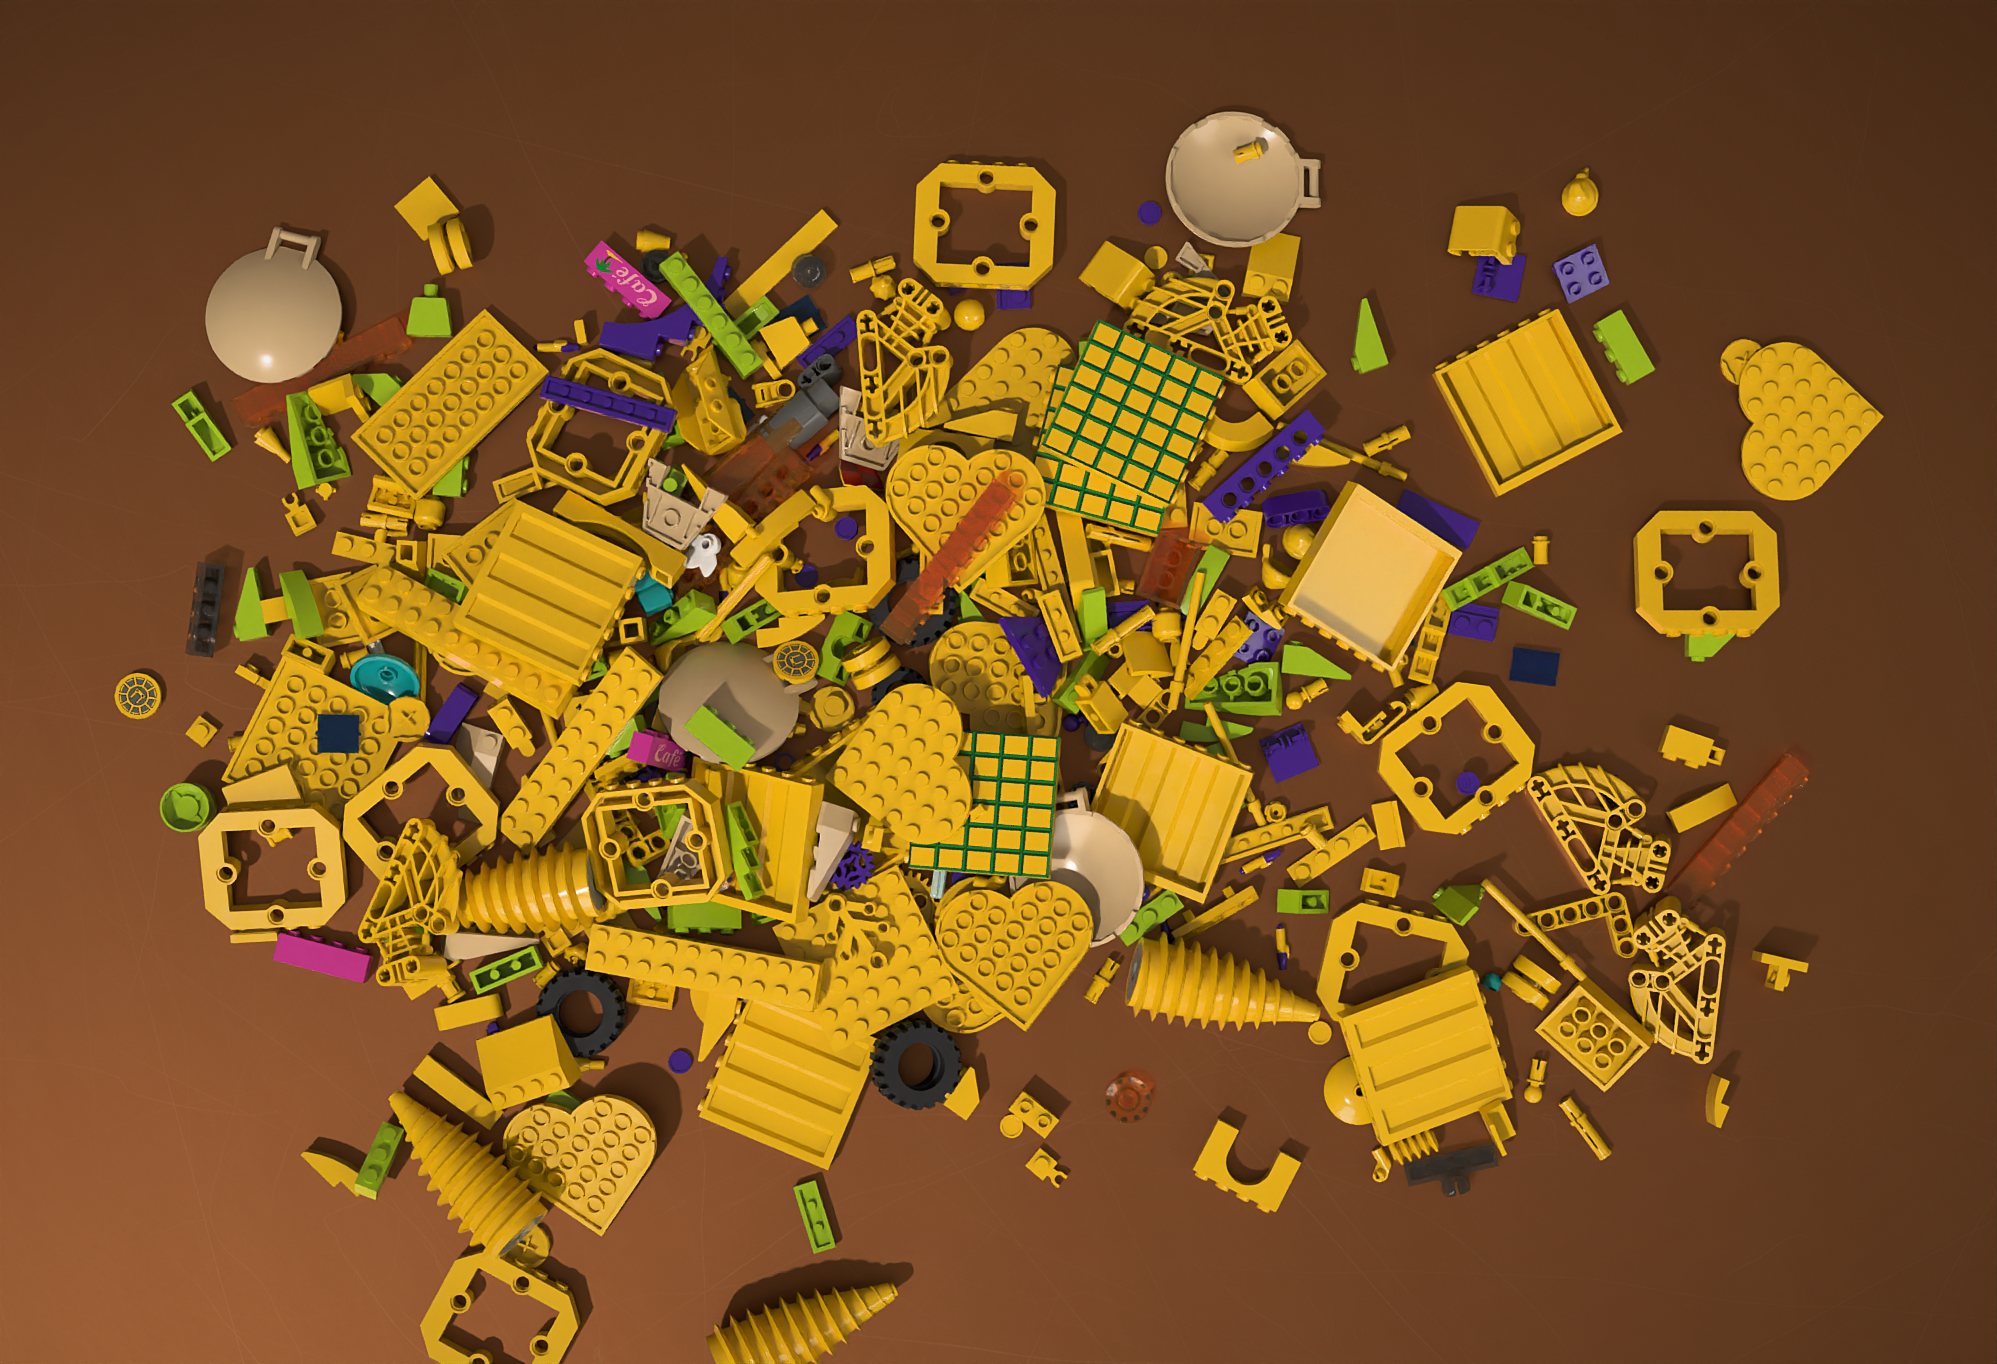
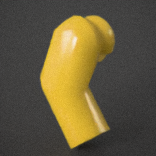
(640, 362)
(1030, 595)
(993, 883)

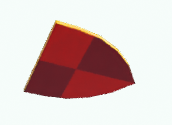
(856, 475)

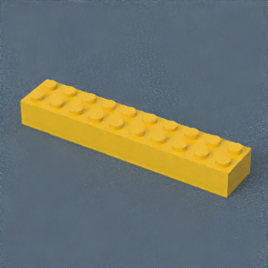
(428, 620)
(705, 966)

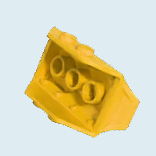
(706, 412)

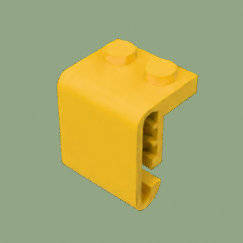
(1484, 232)
(1118, 277)
(1373, 727)

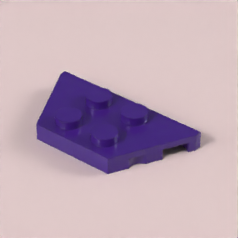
(1035, 650)

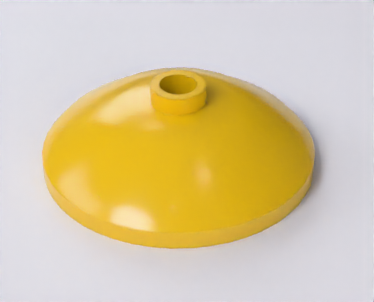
(1341, 1094)

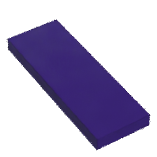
(1438, 519)

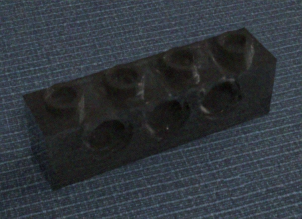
(205, 609)

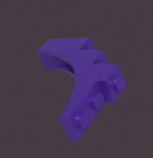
(645, 338)

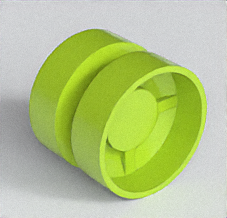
(188, 807)

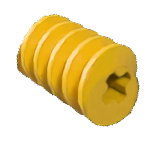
(1413, 1145)

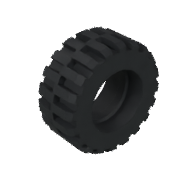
(935, 626)
(609, 997)
(941, 1076)

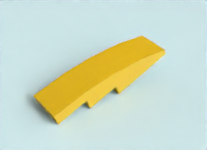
(773, 529)
(1430, 641)
(457, 1091)

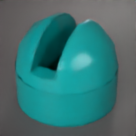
(1492, 981)

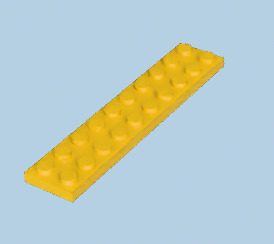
(579, 750)

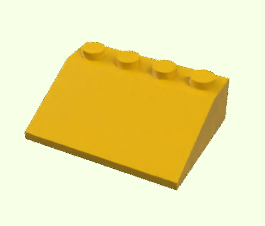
(1595, 1033)
(526, 1062)

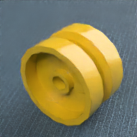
(450, 246)
(871, 662)
(1531, 981)

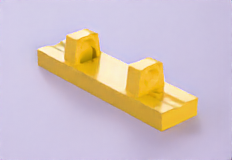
(1027, 701)
(1215, 915)

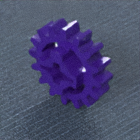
(857, 869)

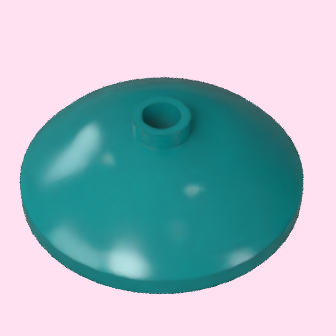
(384, 677)

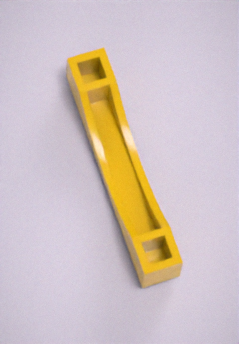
(661, 560)

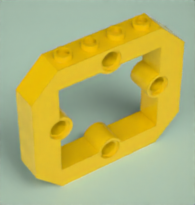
(958, 175)
(550, 422)
(1763, 561)
(880, 562)
(1510, 736)
(455, 772)
(607, 861)
(218, 884)
(1341, 936)
(508, 1270)

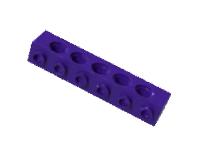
(1305, 423)

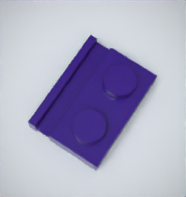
(1013, 298)
(1473, 622)

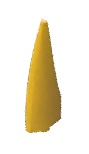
(729, 517)

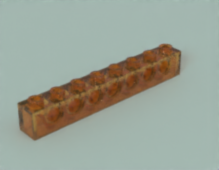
(756, 495)

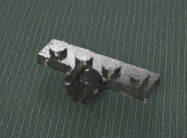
(1451, 1168)

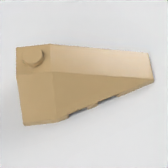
(482, 752)
(836, 832)
(679, 858)
(475, 943)

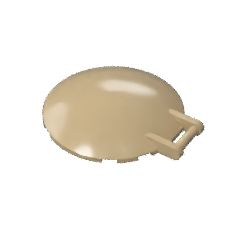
(1233, 201)
(274, 311)
(740, 687)
(1097, 863)

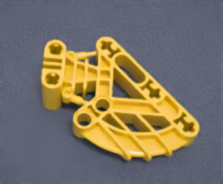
(916, 314)
(1258, 330)
(1640, 858)
(412, 875)
(1664, 931)

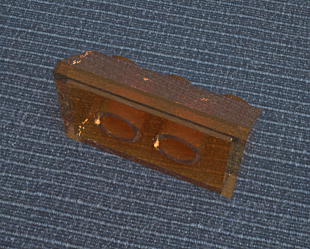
(1168, 569)

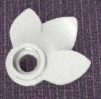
(701, 555)

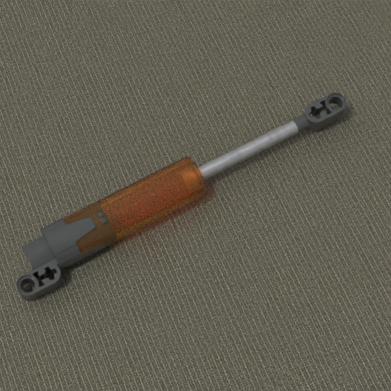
(788, 425)

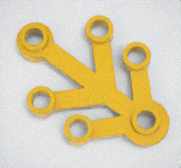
(853, 928)

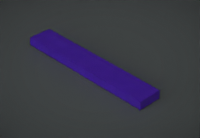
(608, 404)

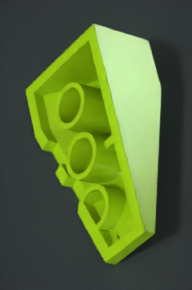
(313, 450)
(1246, 691)
(1458, 901)

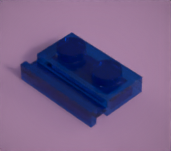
(1534, 666)

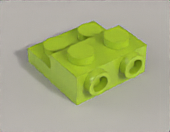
(670, 815)

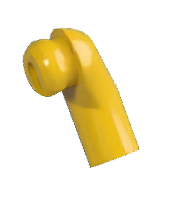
(823, 502)
(1396, 676)
(1383, 1165)

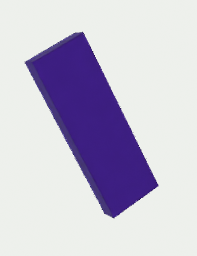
(832, 342)

